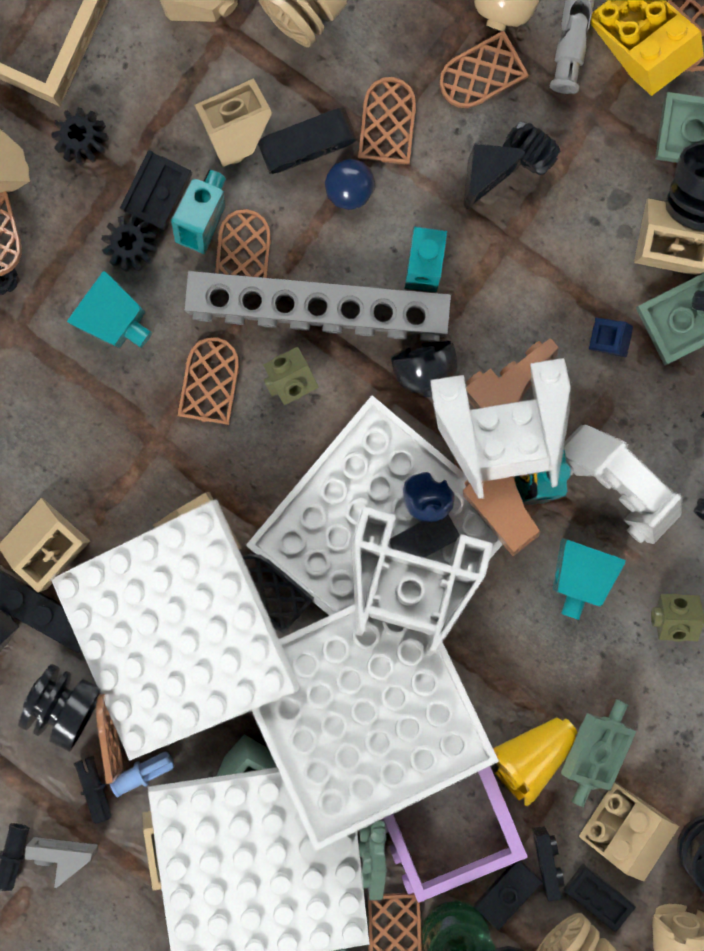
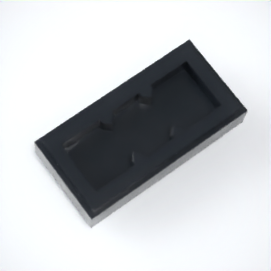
(425, 537)
(507, 894)
(599, 898)

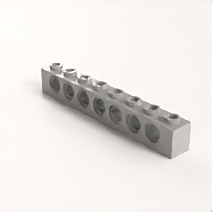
(203, 286)

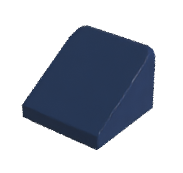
(611, 337)

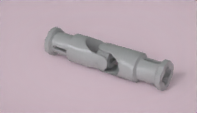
(571, 46)

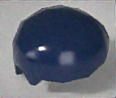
(349, 184)
(427, 498)

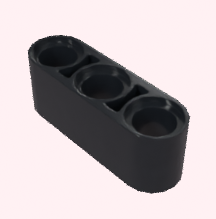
(307, 140)

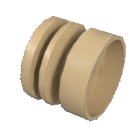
(301, 17)
(575, 935)

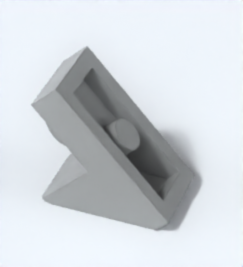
(67, 854)

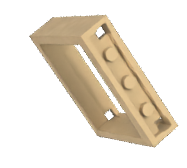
(68, 59)

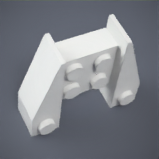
(506, 437)
(606, 458)
(409, 587)

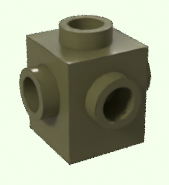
(289, 376)
(678, 617)

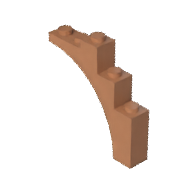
(501, 503)

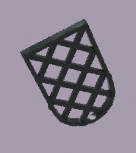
(308, 598)

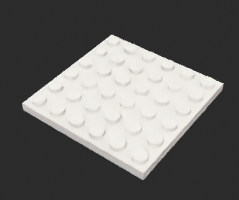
(361, 468)
(175, 631)
(368, 724)
(246, 872)

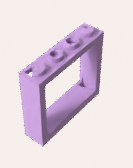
(468, 872)

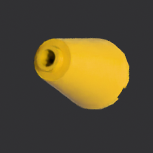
(534, 757)

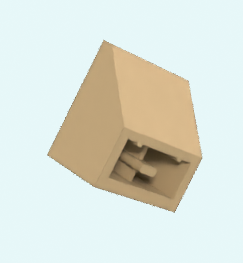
(668, 243)
(42, 545)
(628, 832)

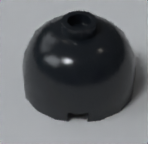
(424, 364)

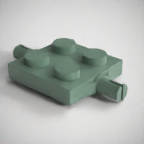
(598, 752)
(372, 852)

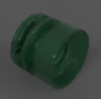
(455, 920)

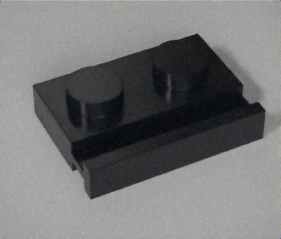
(156, 190)

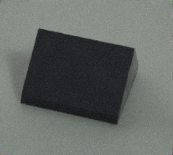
(488, 168)

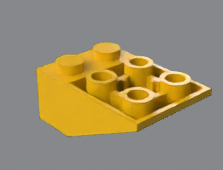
(645, 42)

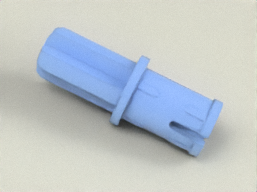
(142, 773)

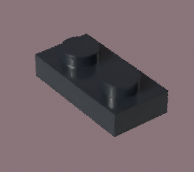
(551, 876)

